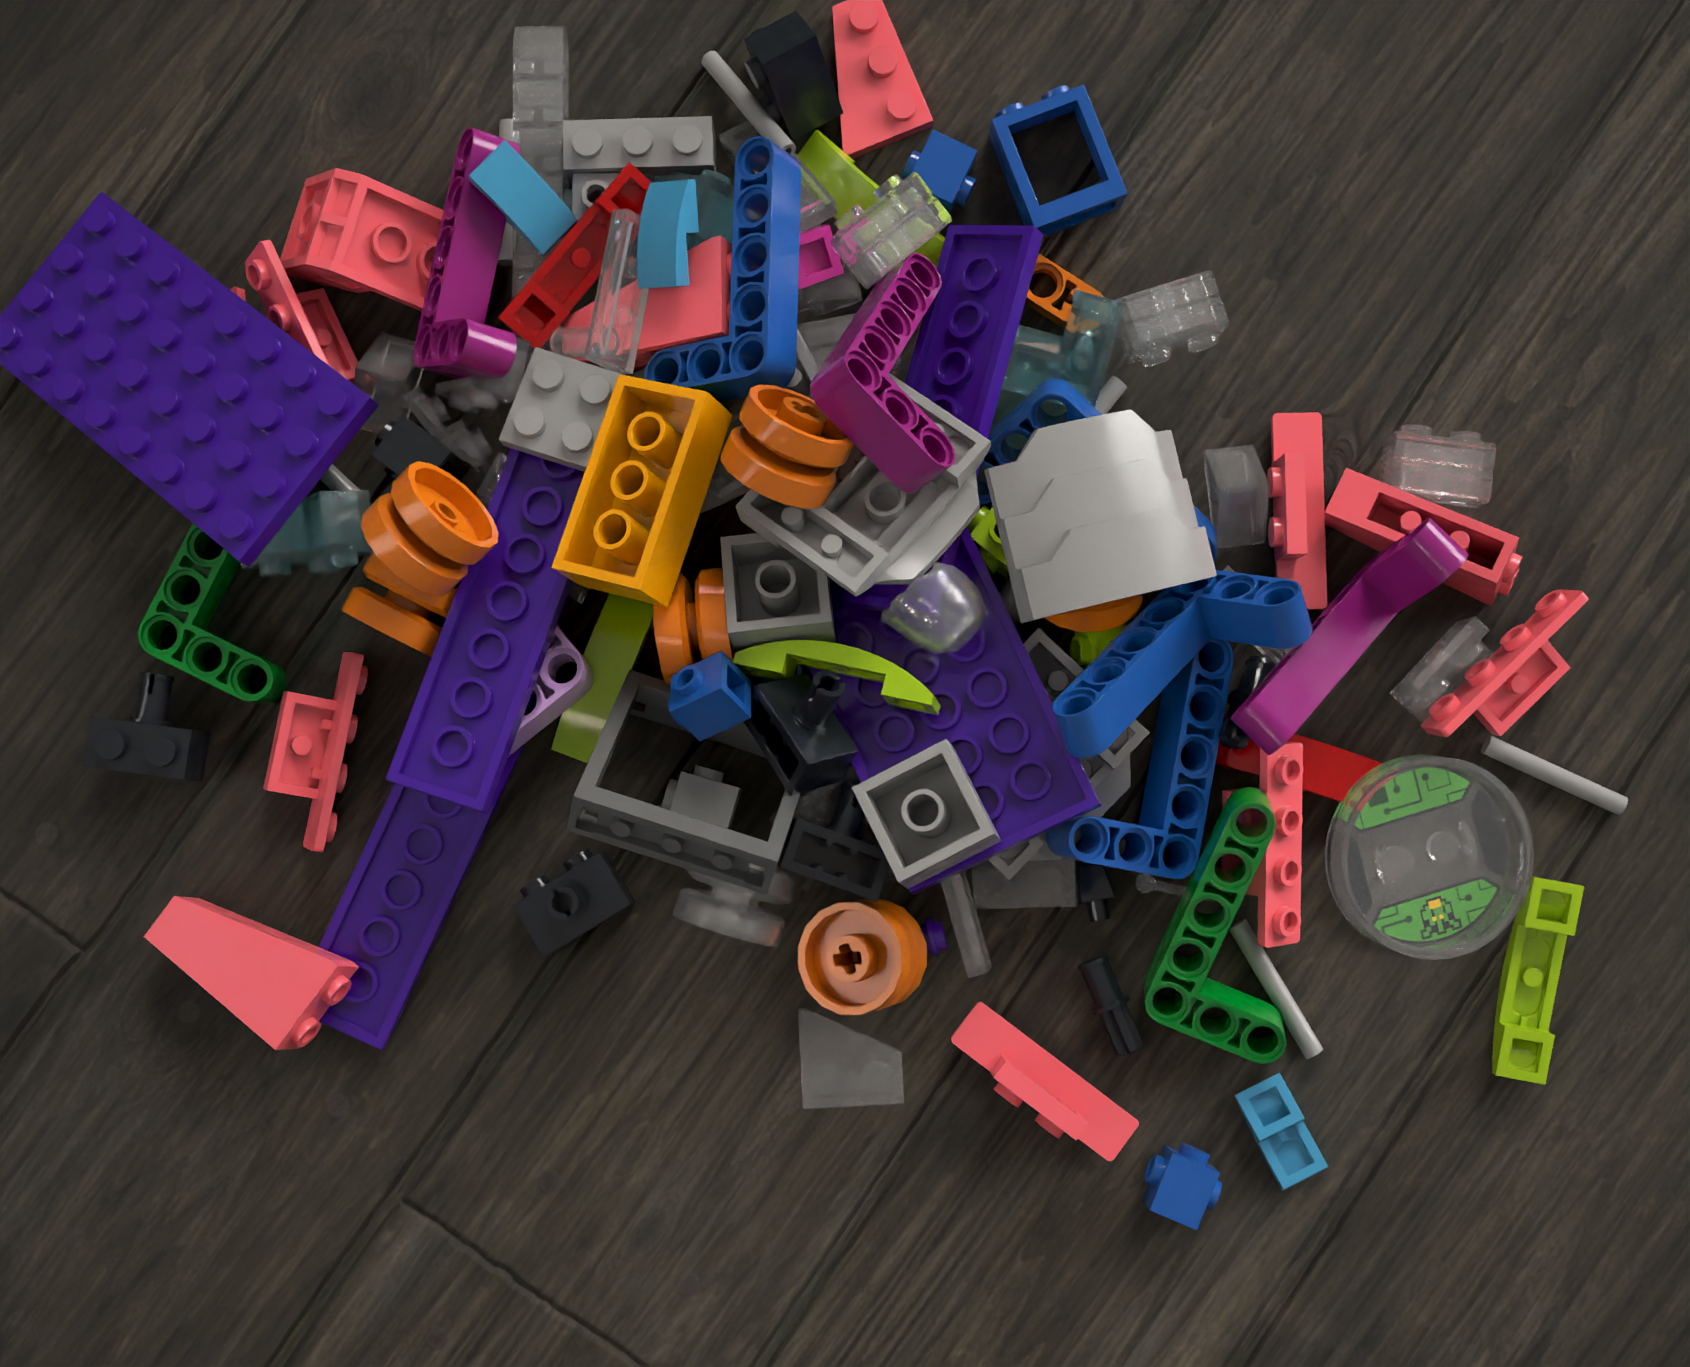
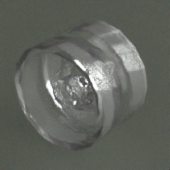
(736, 909)

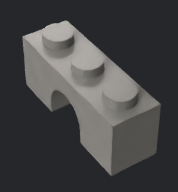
(647, 143)

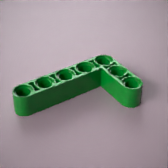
(193, 619)
(1208, 932)

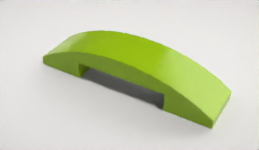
(849, 184)
(611, 654)
(780, 659)
(1531, 979)

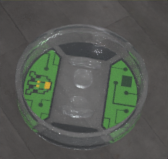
(1429, 856)

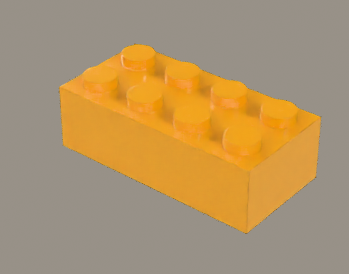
(643, 490)

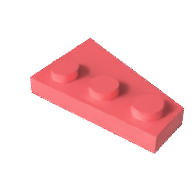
(874, 80)

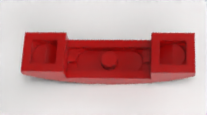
(573, 263)
(1326, 768)

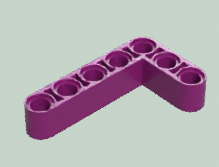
(461, 277)
(861, 396)
(1345, 631)

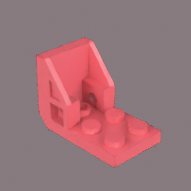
(362, 237)

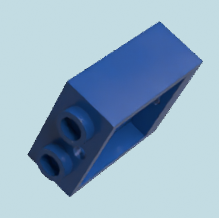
(1073, 208)

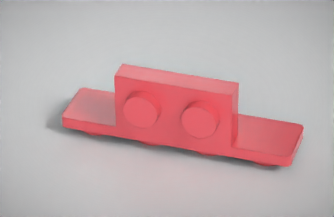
(302, 315)
(1298, 504)
(1514, 675)
(312, 745)
(1280, 870)
(1044, 1083)

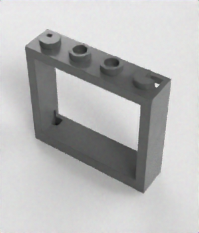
(663, 832)

